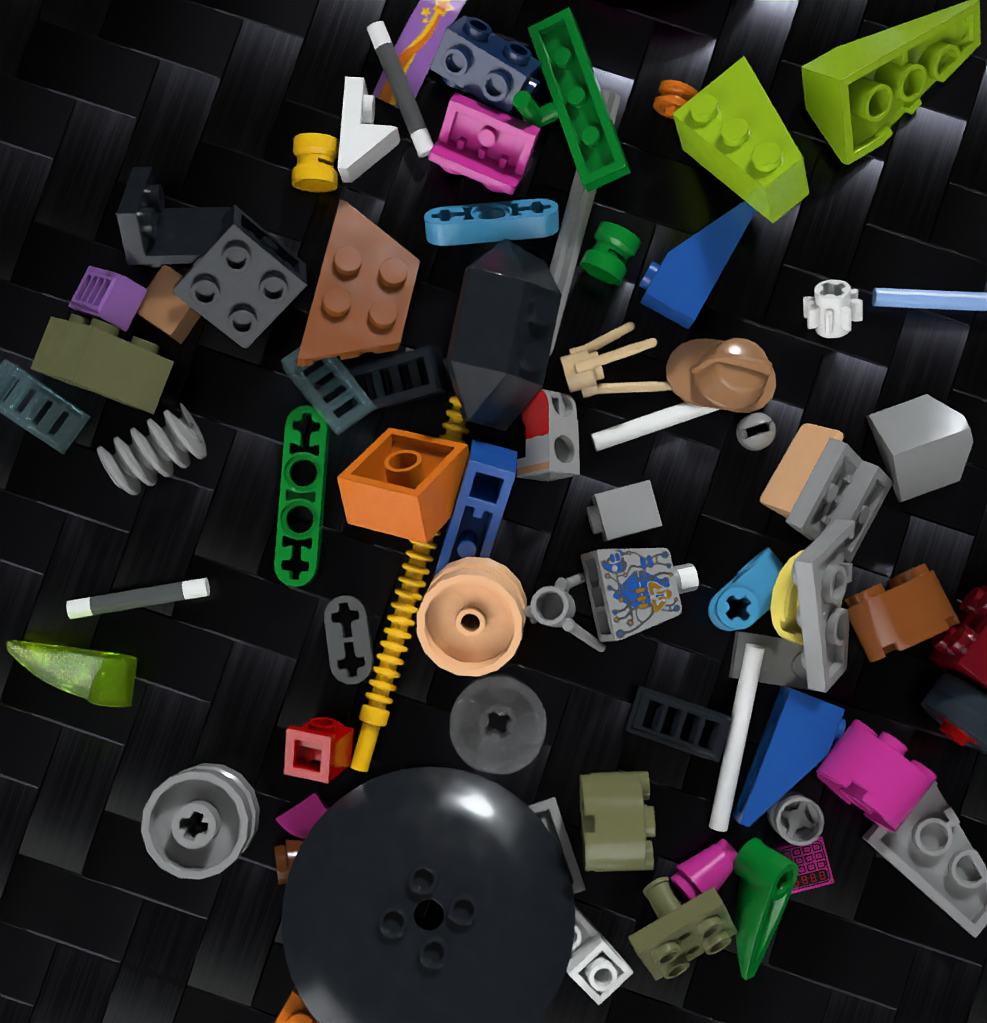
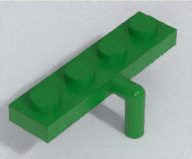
(575, 101)

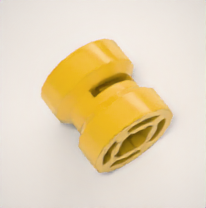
(315, 162)

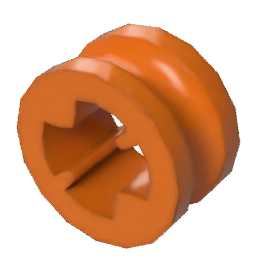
(673, 96)

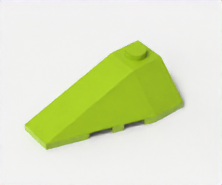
(873, 81)

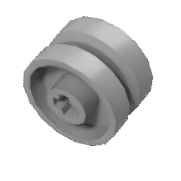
(178, 838)

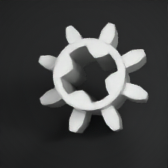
(832, 308)

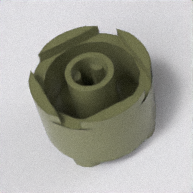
(616, 821)

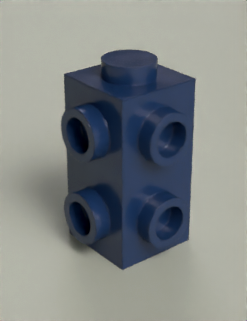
(485, 64)

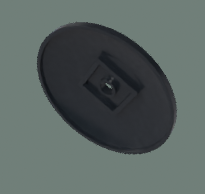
(413, 841)

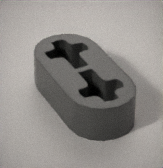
(338, 641)

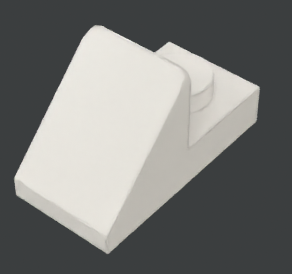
(360, 142)

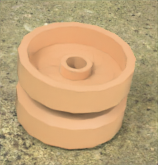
(478, 641)

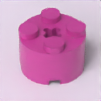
(875, 775)

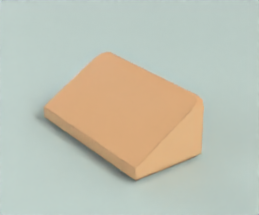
(796, 467)

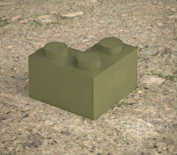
(97, 360)

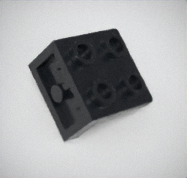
(162, 234)
(242, 279)

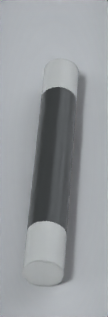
(400, 88)
(138, 598)

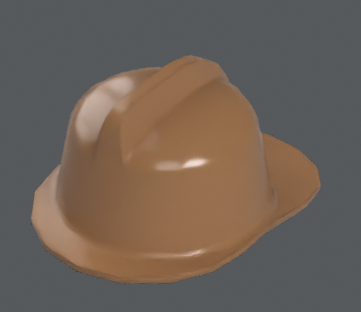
(722, 374)

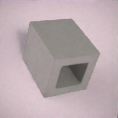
(624, 511)

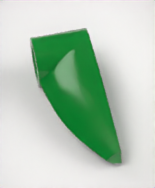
(761, 899)

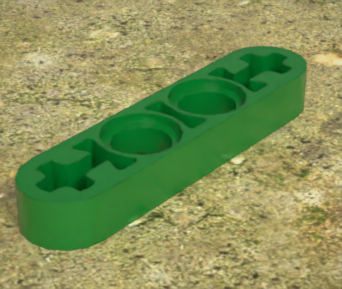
(297, 496)

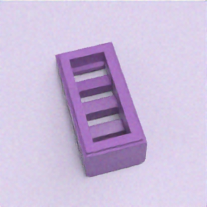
(108, 297)

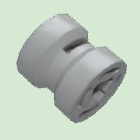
(803, 823)

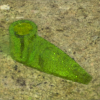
(87, 673)

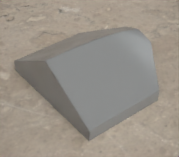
(921, 445)

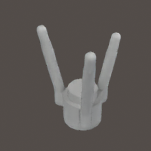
(556, 608)

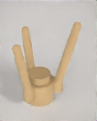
(584, 367)

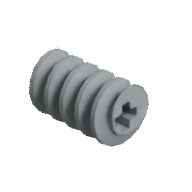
(153, 452)

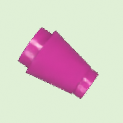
(704, 870)

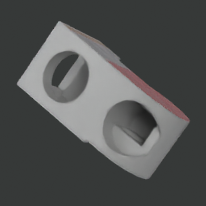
(550, 438)

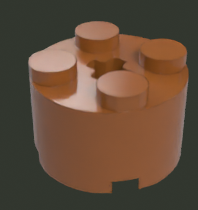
(901, 616)

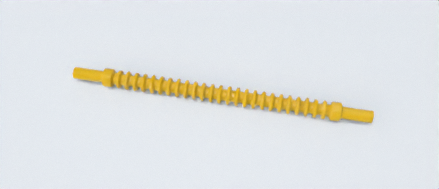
(374, 713)

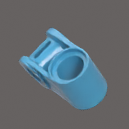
(751, 588)

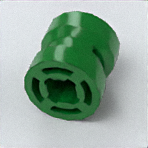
(610, 253)

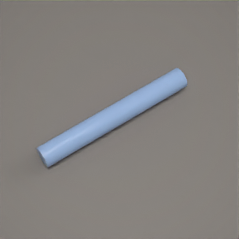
(929, 299)

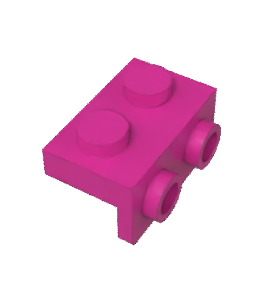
(484, 144)

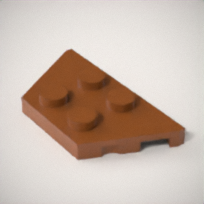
(359, 292)

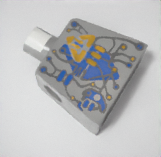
(634, 589)

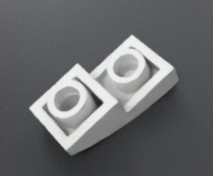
(595, 962)

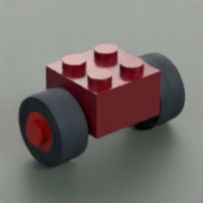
(960, 694)

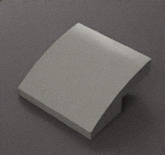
(840, 489)

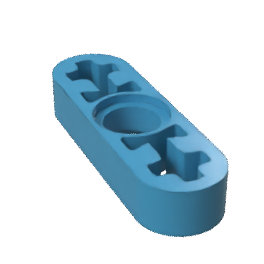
(491, 222)

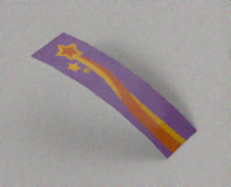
(420, 43)

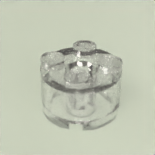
(492, 750)

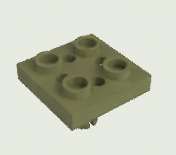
(681, 929)

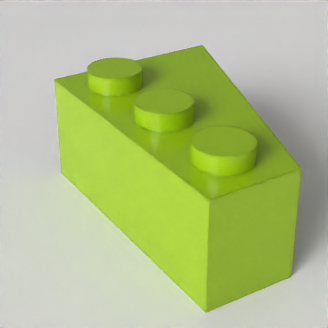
(744, 142)

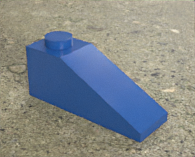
(693, 267)
(479, 503)
(791, 746)

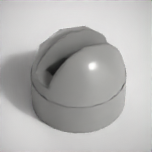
(759, 440)

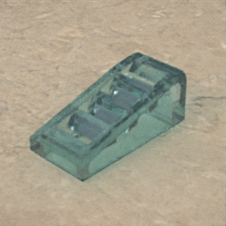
(315, 397)
(68, 431)

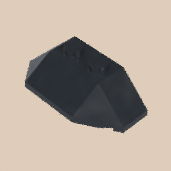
(502, 334)

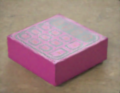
(812, 864)

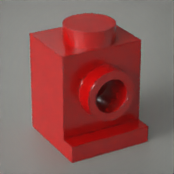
(322, 741)

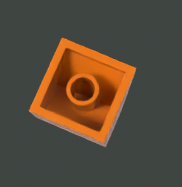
(404, 484)

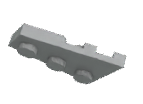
(821, 586)
(938, 860)

